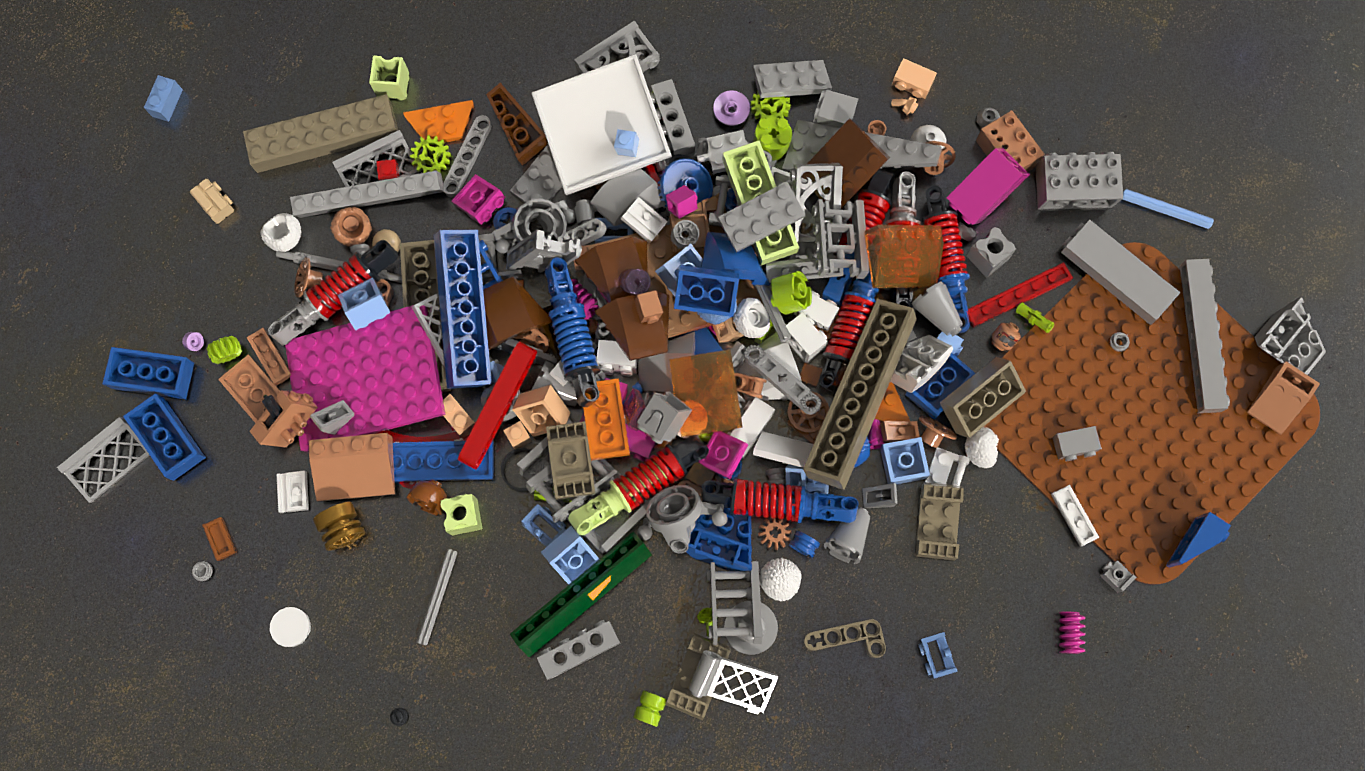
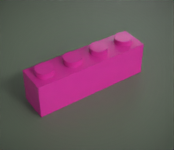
(639, 443)

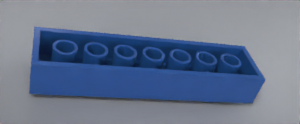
(462, 308)

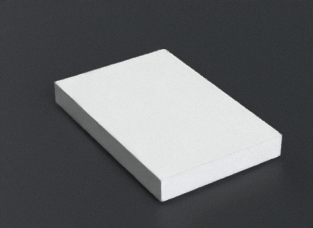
(782, 449)

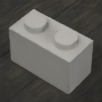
(1077, 443)

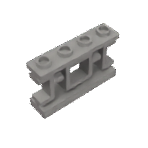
(855, 238)
(538, 252)

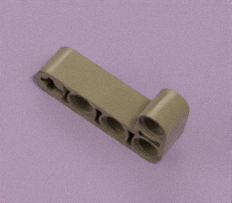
(842, 637)

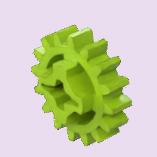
(764, 109)
(437, 152)

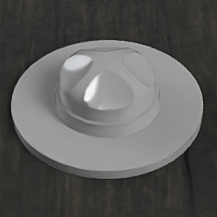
(745, 644)

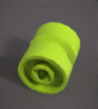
(650, 708)

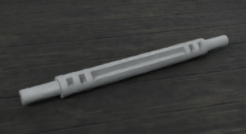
(330, 264)

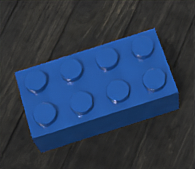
(148, 373)
(164, 437)

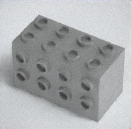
(1079, 181)

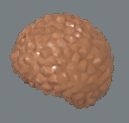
(351, 226)

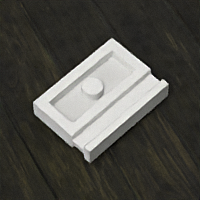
(643, 220)
(292, 492)

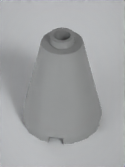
(939, 309)
(565, 392)
(849, 538)

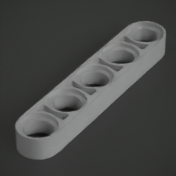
(467, 165)

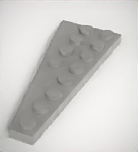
(811, 137)

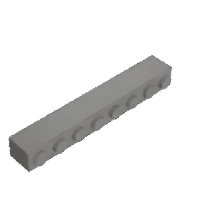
(367, 194)
(1204, 336)

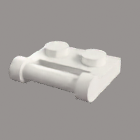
(942, 464)

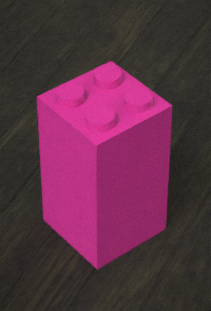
(987, 186)

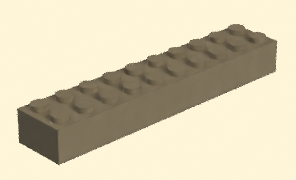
(860, 394)

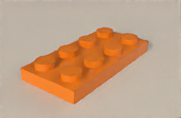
(606, 422)

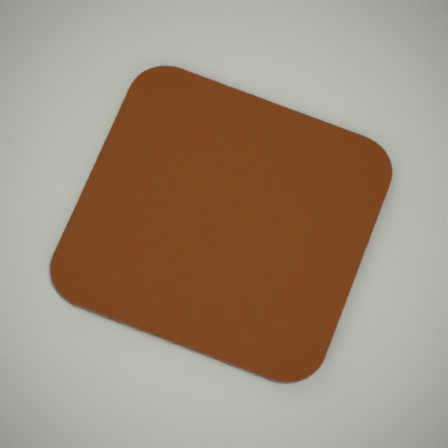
(1156, 453)

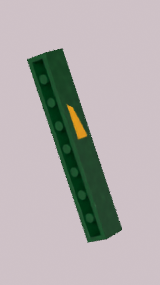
(580, 594)

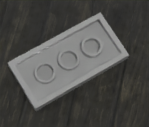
(791, 78)
(539, 180)
(761, 216)

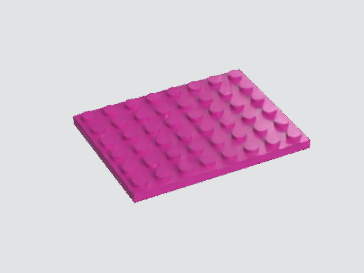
(378, 370)

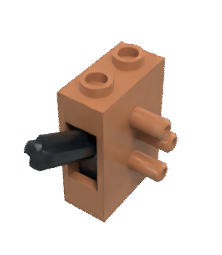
(283, 418)

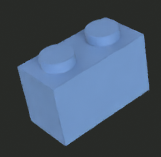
(163, 98)

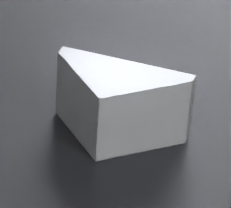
(333, 417)
(880, 496)

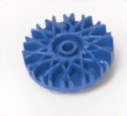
(687, 173)

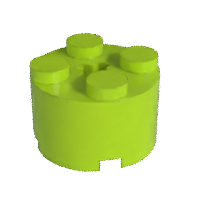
(774, 136)
(791, 293)

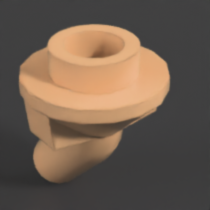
(909, 105)

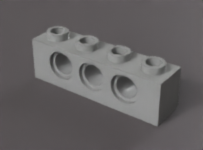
(666, 92)
(552, 668)

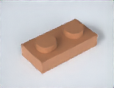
(899, 430)

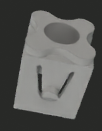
(834, 108)
(984, 259)
(663, 417)

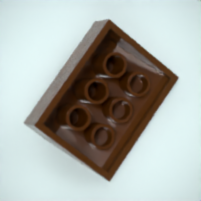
(856, 154)

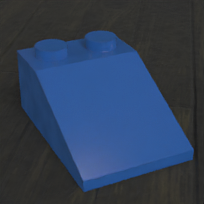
(1202, 535)

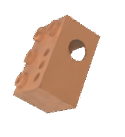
(1011, 135)

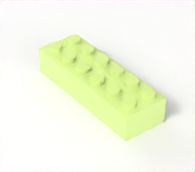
(749, 179)

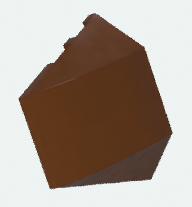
(607, 262)
(510, 312)
(632, 336)

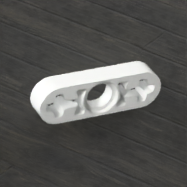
(589, 236)

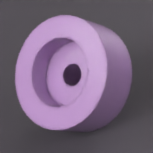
(193, 341)

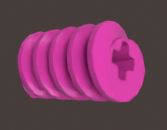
(585, 298)
(1072, 632)

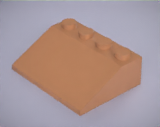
(352, 466)

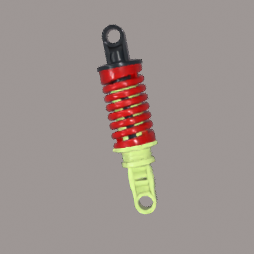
(628, 490)

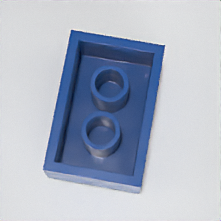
(706, 290)
(940, 385)

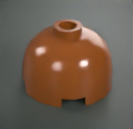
(428, 496)

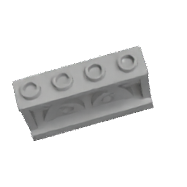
(612, 44)
(833, 181)

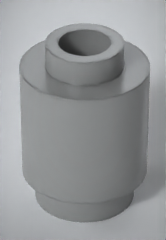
(584, 211)

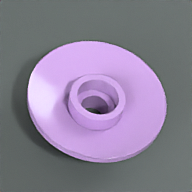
(731, 100)

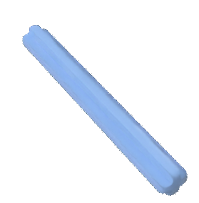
(1167, 208)

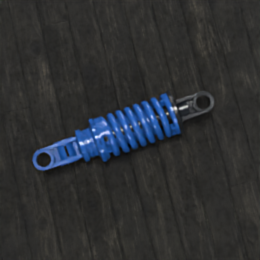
(572, 334)

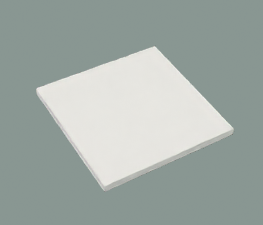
(583, 122)

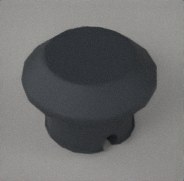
(398, 716)

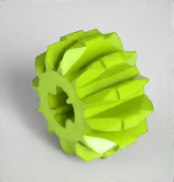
(224, 349)

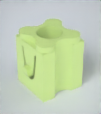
(386, 70)
(470, 522)

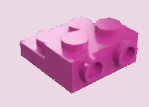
(479, 199)

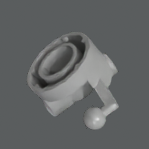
(548, 216)
(675, 513)

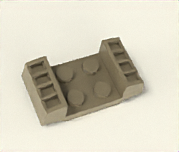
(570, 460)
(938, 521)
(680, 695)

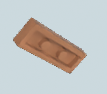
(269, 356)

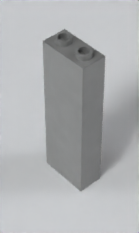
(1119, 271)

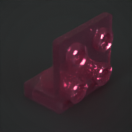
(633, 408)

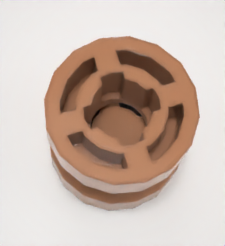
(877, 127)

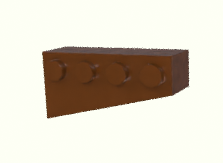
(518, 126)

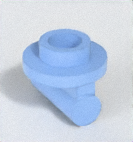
(496, 370)

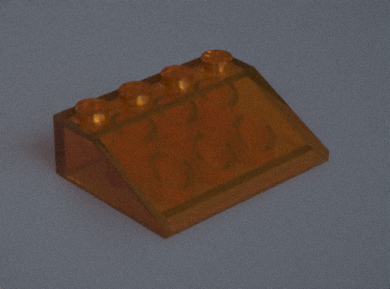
(904, 255)
(709, 389)

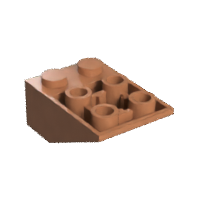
(1283, 397)

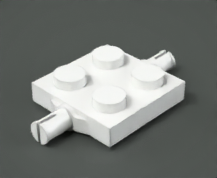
(718, 145)

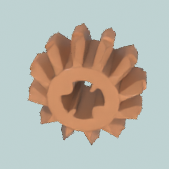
(774, 525)

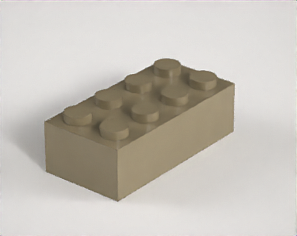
(983, 397)

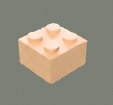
(541, 409)

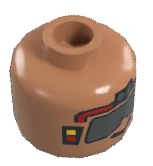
(1005, 336)

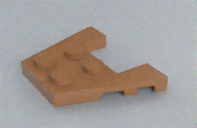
(700, 218)

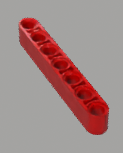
(497, 405)

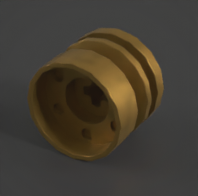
(339, 526)

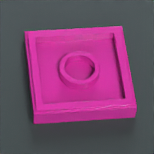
(724, 454)

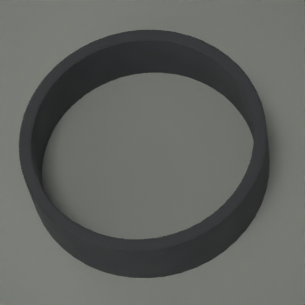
(503, 466)

